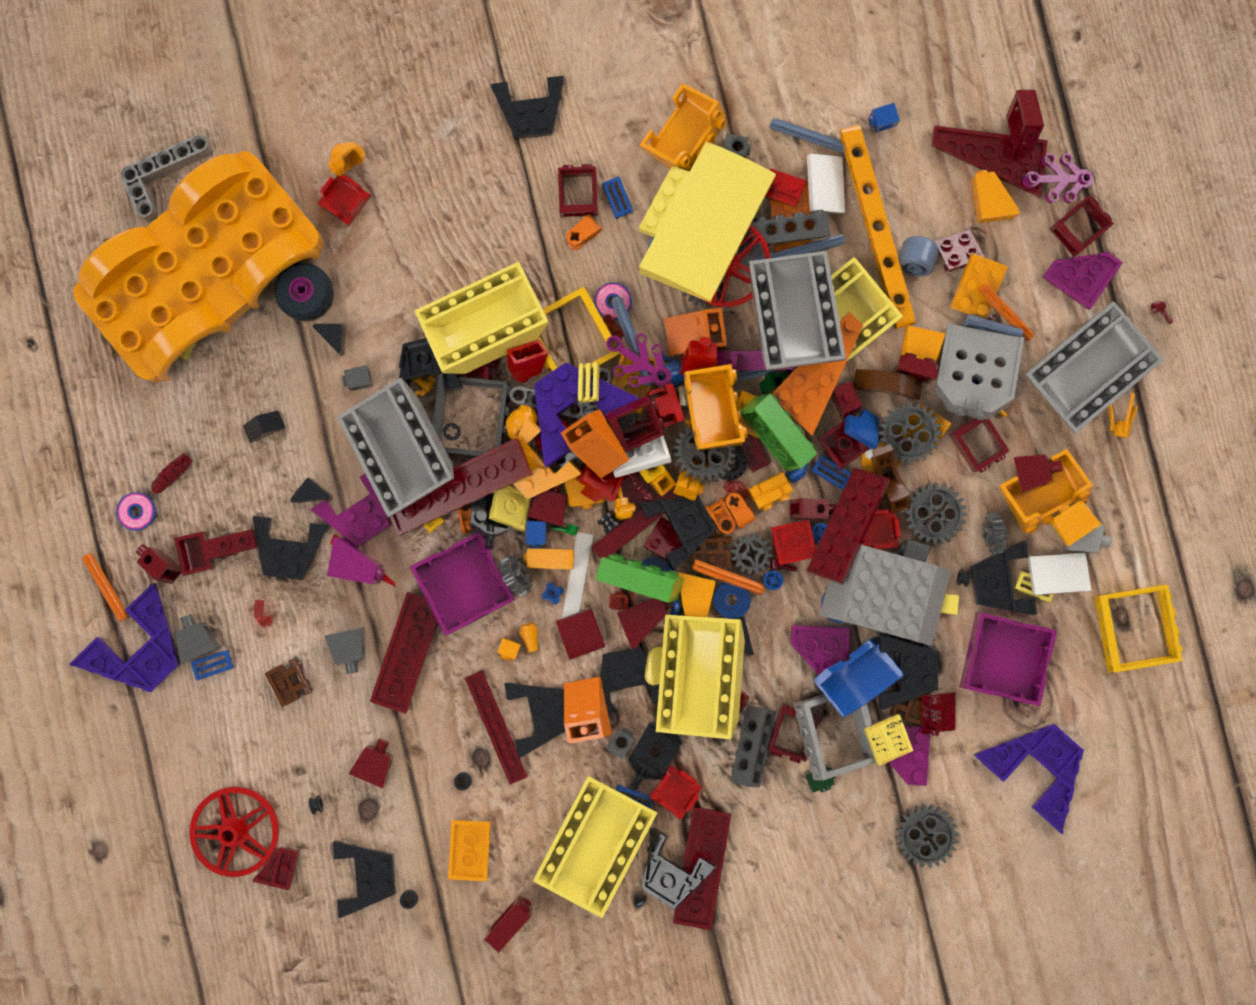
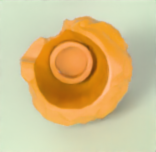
(345, 156)
(517, 419)

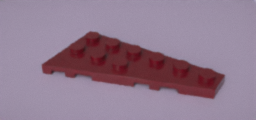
(992, 153)

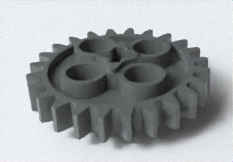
(900, 417)
(687, 454)
(946, 526)
(940, 825)

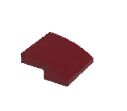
(580, 633)

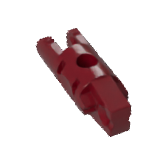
(171, 473)

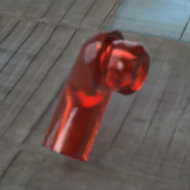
(614, 328)
(736, 487)
(259, 614)

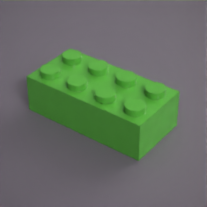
(778, 432)
(639, 578)

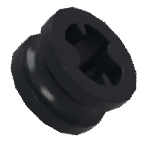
(448, 436)
(963, 577)
(468, 782)
(316, 805)
(403, 903)

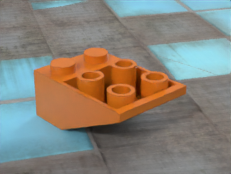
(693, 326)
(595, 443)
(585, 710)

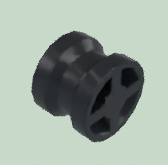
(609, 521)

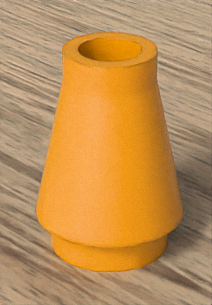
(529, 634)

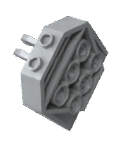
(964, 396)

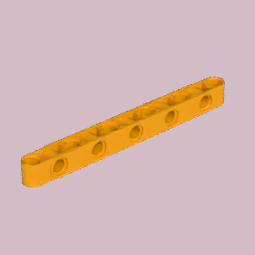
(873, 212)

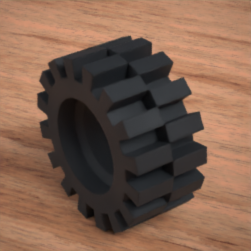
(740, 468)

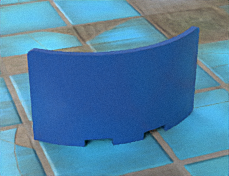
(860, 679)

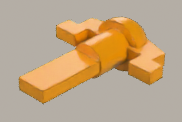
(426, 387)

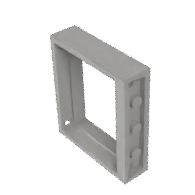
(812, 747)

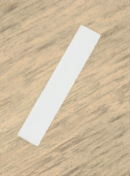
(578, 574)

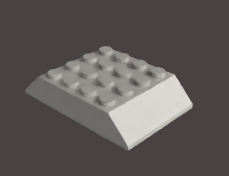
(796, 311)
(1093, 367)
(397, 446)
(889, 595)

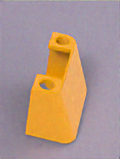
(689, 127)
(714, 407)
(1043, 504)

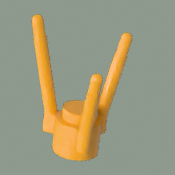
(1123, 428)

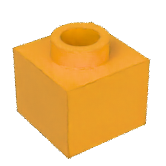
(663, 483)
(508, 649)

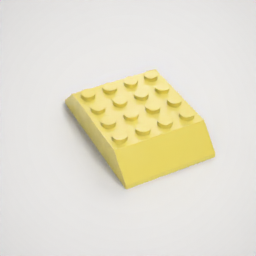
(865, 300)
(482, 320)
(700, 676)
(594, 846)

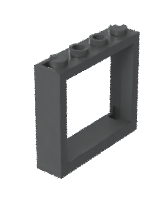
(441, 404)

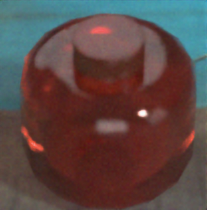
(618, 601)

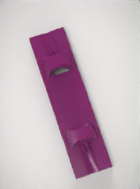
(748, 360)

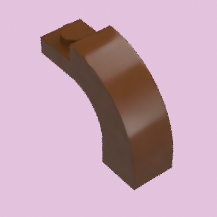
(887, 382)
(884, 465)

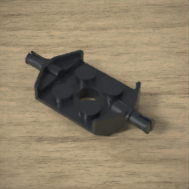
(482, 524)
(648, 766)

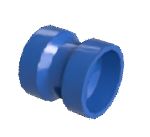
(817, 531)
(774, 582)

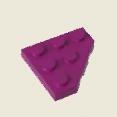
(1083, 276)
(821, 645)
(914, 765)

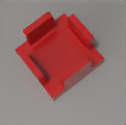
(343, 198)
(668, 405)
(597, 487)
(883, 531)
(793, 542)
(676, 792)

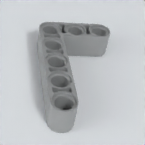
(159, 169)
(529, 394)

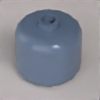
(918, 256)

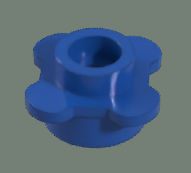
(547, 594)

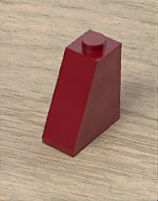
(641, 619)

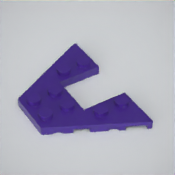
(559, 392)
(151, 662)
(1055, 753)

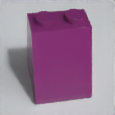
(353, 564)

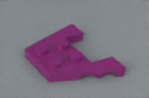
(360, 520)

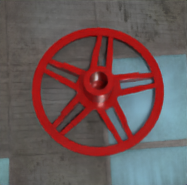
(734, 268)
(234, 831)

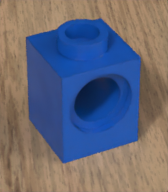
(884, 117)
(536, 534)

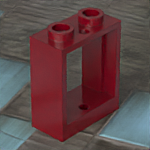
(1024, 122)
(577, 210)
(1067, 238)
(644, 437)
(966, 453)
(779, 751)
(509, 923)

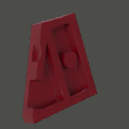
(279, 869)

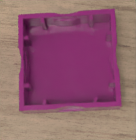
(461, 584)
(1007, 658)

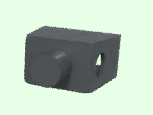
(194, 640)
(347, 648)

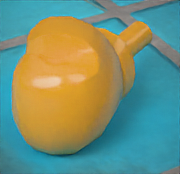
(622, 507)

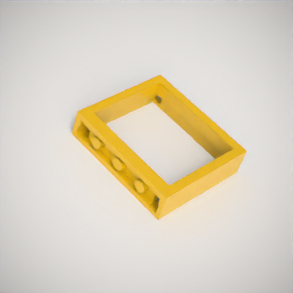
(582, 293)
(1108, 636)

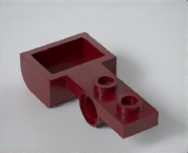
(196, 551)

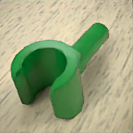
(571, 530)

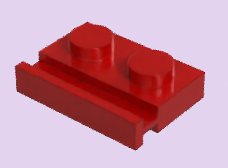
(786, 188)

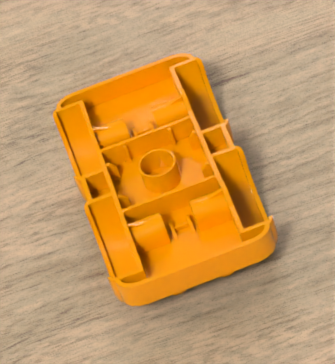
(195, 263)

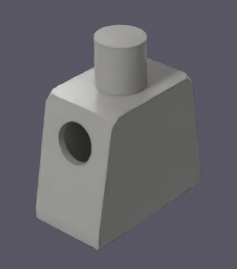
(1090, 542)

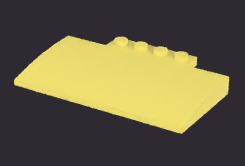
(702, 220)

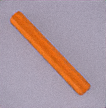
(1005, 311)
(728, 577)
(105, 587)

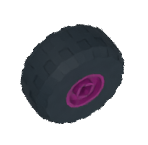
(304, 292)

